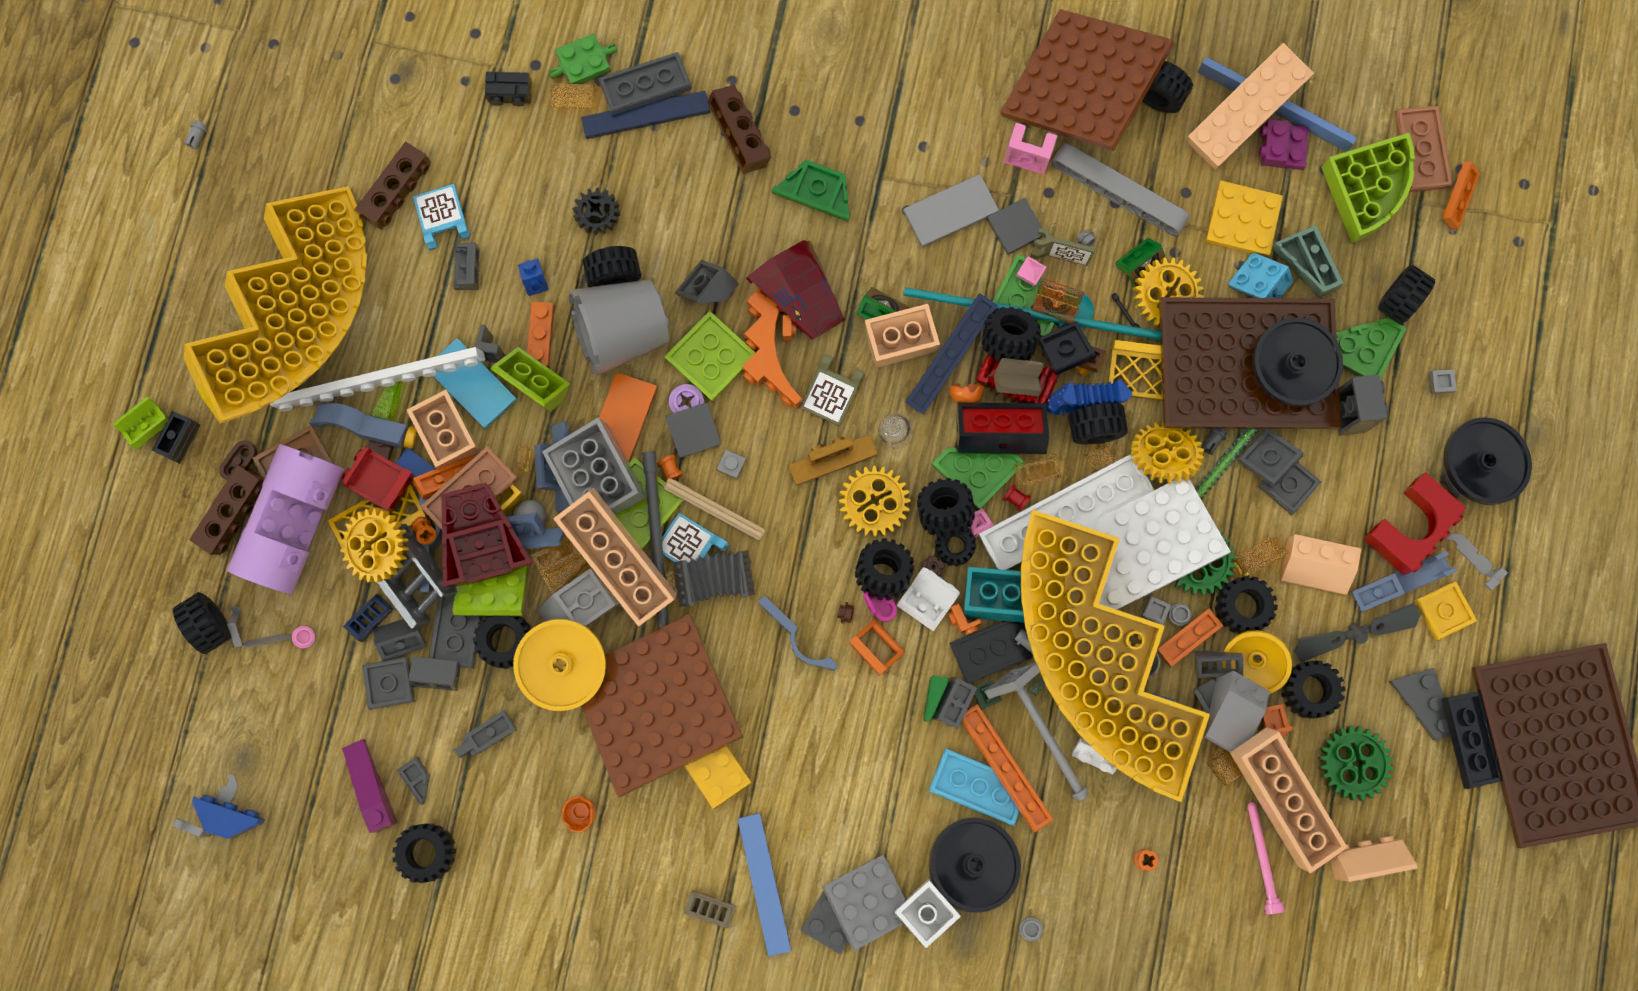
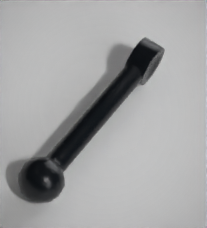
(1115, 298)

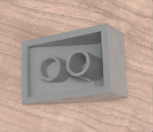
(1235, 710)

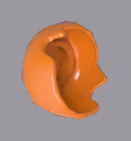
(971, 393)
(579, 813)

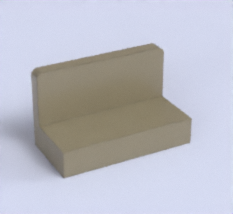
(1018, 377)

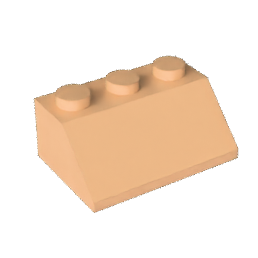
(902, 335)
(1320, 564)
(1372, 859)

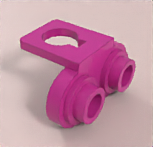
(883, 609)

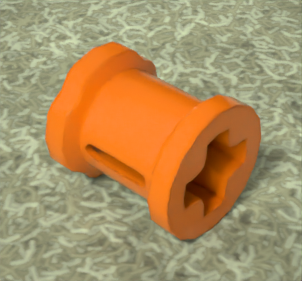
(670, 468)
(420, 530)
(1153, 861)

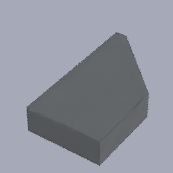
(416, 778)

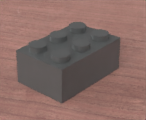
(1362, 404)

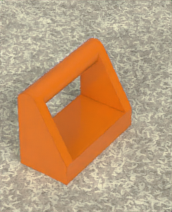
(868, 656)

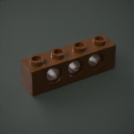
(721, 103)
(393, 174)
(205, 534)

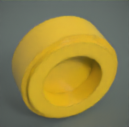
(411, 438)

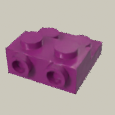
(1283, 145)

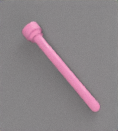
(1273, 903)

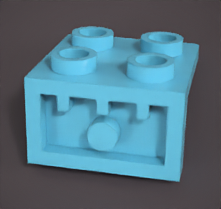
(1262, 278)

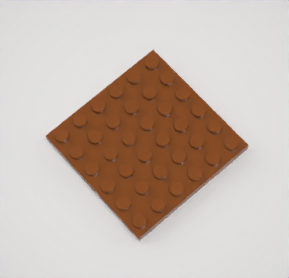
(1087, 79)
(659, 707)

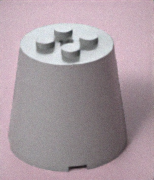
(618, 322)

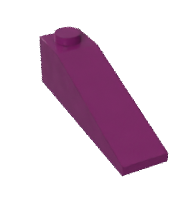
(368, 788)

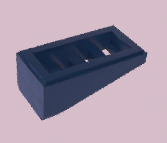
(374, 623)

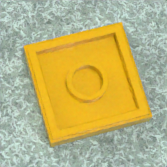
(1445, 610)

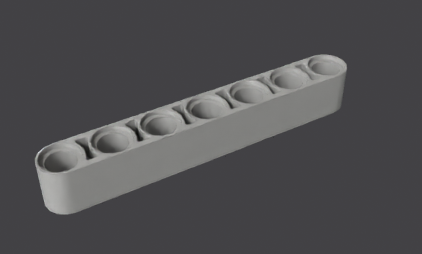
(1120, 189)

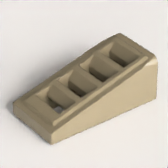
(698, 914)

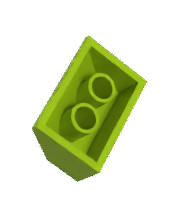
(532, 378)

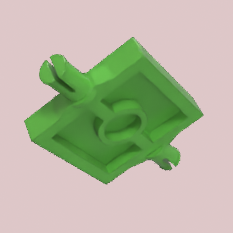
(582, 60)

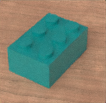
(993, 595)

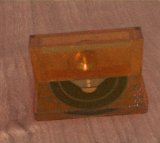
(1057, 301)

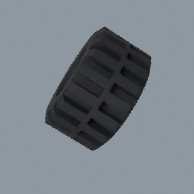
(1169, 89)
(611, 266)
(1406, 294)
(1010, 334)
(1098, 423)
(947, 521)
(888, 554)
(1259, 592)
(201, 623)
(485, 634)
(1331, 690)
(405, 858)

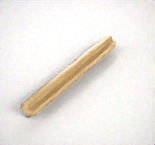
(714, 508)

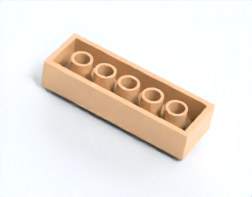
(1249, 106)
(615, 557)
(1288, 799)

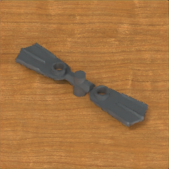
(1395, 621)

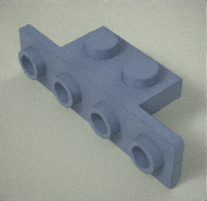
(544, 476)
(533, 532)

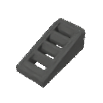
(1209, 656)

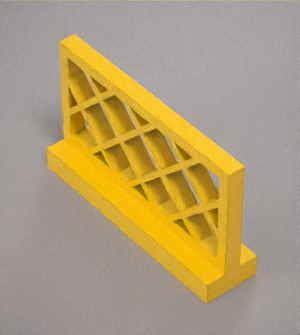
(1137, 350)
(408, 519)

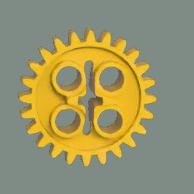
(1153, 280)
(1167, 453)
(885, 518)
(384, 560)

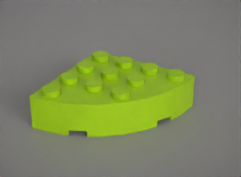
(1370, 183)

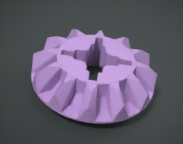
(688, 391)

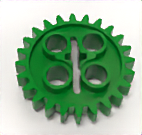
(1209, 582)
(1375, 760)

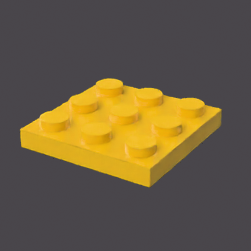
(1244, 218)

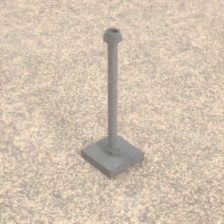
(1015, 681)

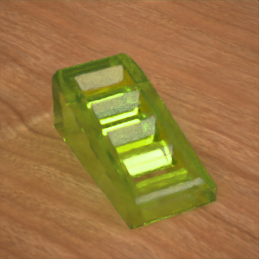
(388, 402)

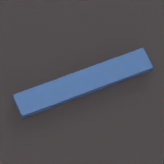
(764, 885)

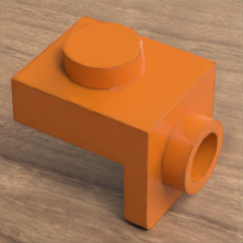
(957, 618)
(1276, 719)

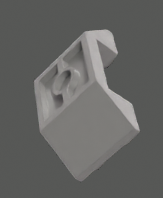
(580, 600)

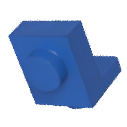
(533, 277)

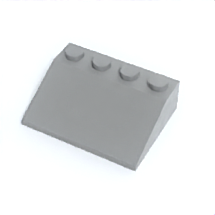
(595, 460)

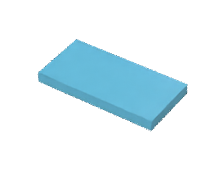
(476, 389)
(973, 786)

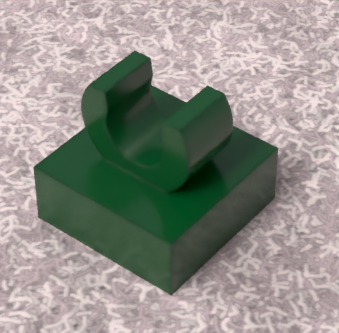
(981, 697)

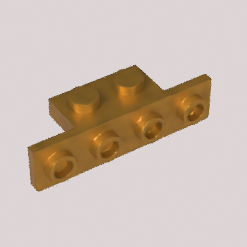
(832, 458)

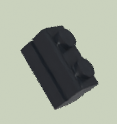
(508, 88)
(176, 437)

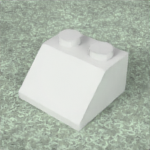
(927, 913)

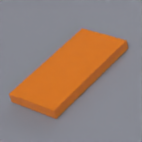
(627, 410)

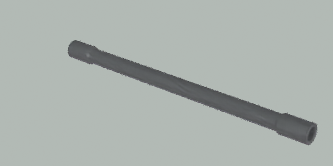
(650, 471)

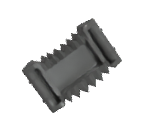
(713, 576)

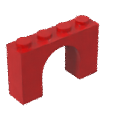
(1441, 512)

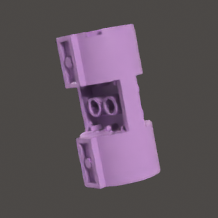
(285, 519)

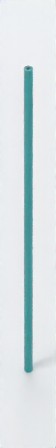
(1083, 322)

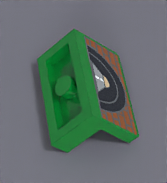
(1139, 257)
(877, 304)

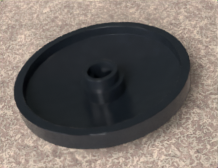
(1297, 362)
(1487, 461)
(975, 865)

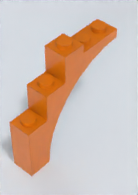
(764, 363)

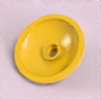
(1276, 662)

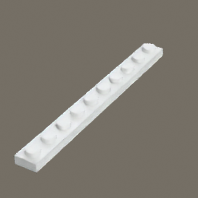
(385, 378)

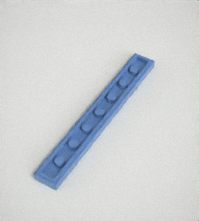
(1287, 111)

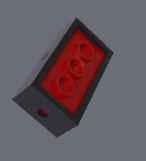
(1002, 428)

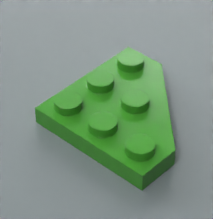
(1020, 293)
(1370, 346)
(980, 472)

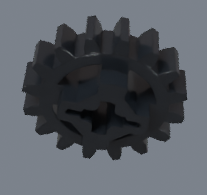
(602, 205)

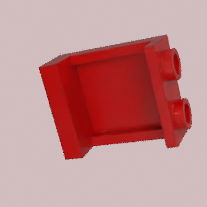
(377, 479)

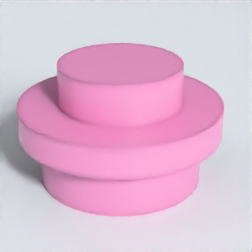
(303, 637)

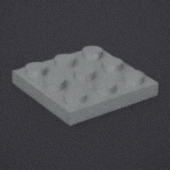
(866, 902)

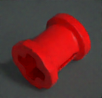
(1016, 497)

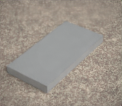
(950, 210)

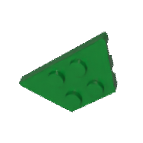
(817, 189)

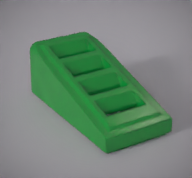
(935, 692)

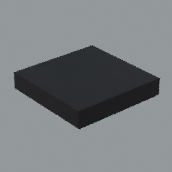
(1066, 348)

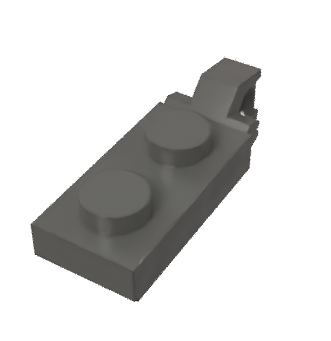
(486, 735)

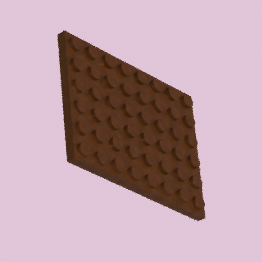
(1210, 365)
(1561, 744)

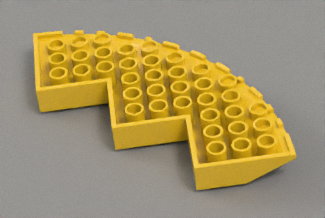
(289, 306)
(1090, 660)

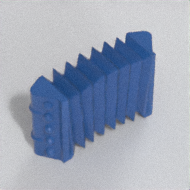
(1074, 397)

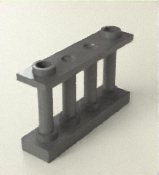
(402, 596)

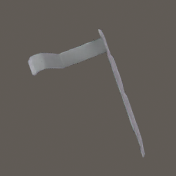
(1478, 561)
(236, 638)
(225, 795)

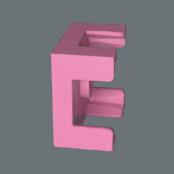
(1028, 155)

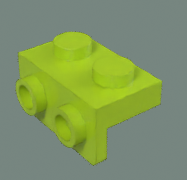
(141, 422)

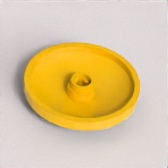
(559, 664)

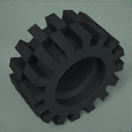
(959, 558)

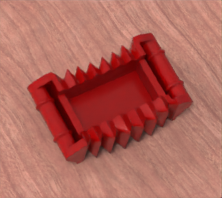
(1046, 379)

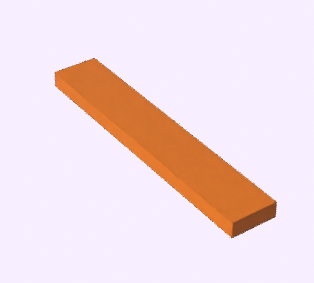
(1006, 769)

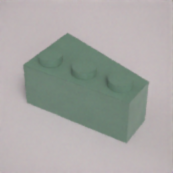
(1310, 260)

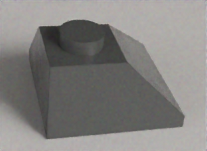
(707, 284)

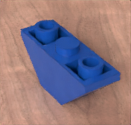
(224, 819)

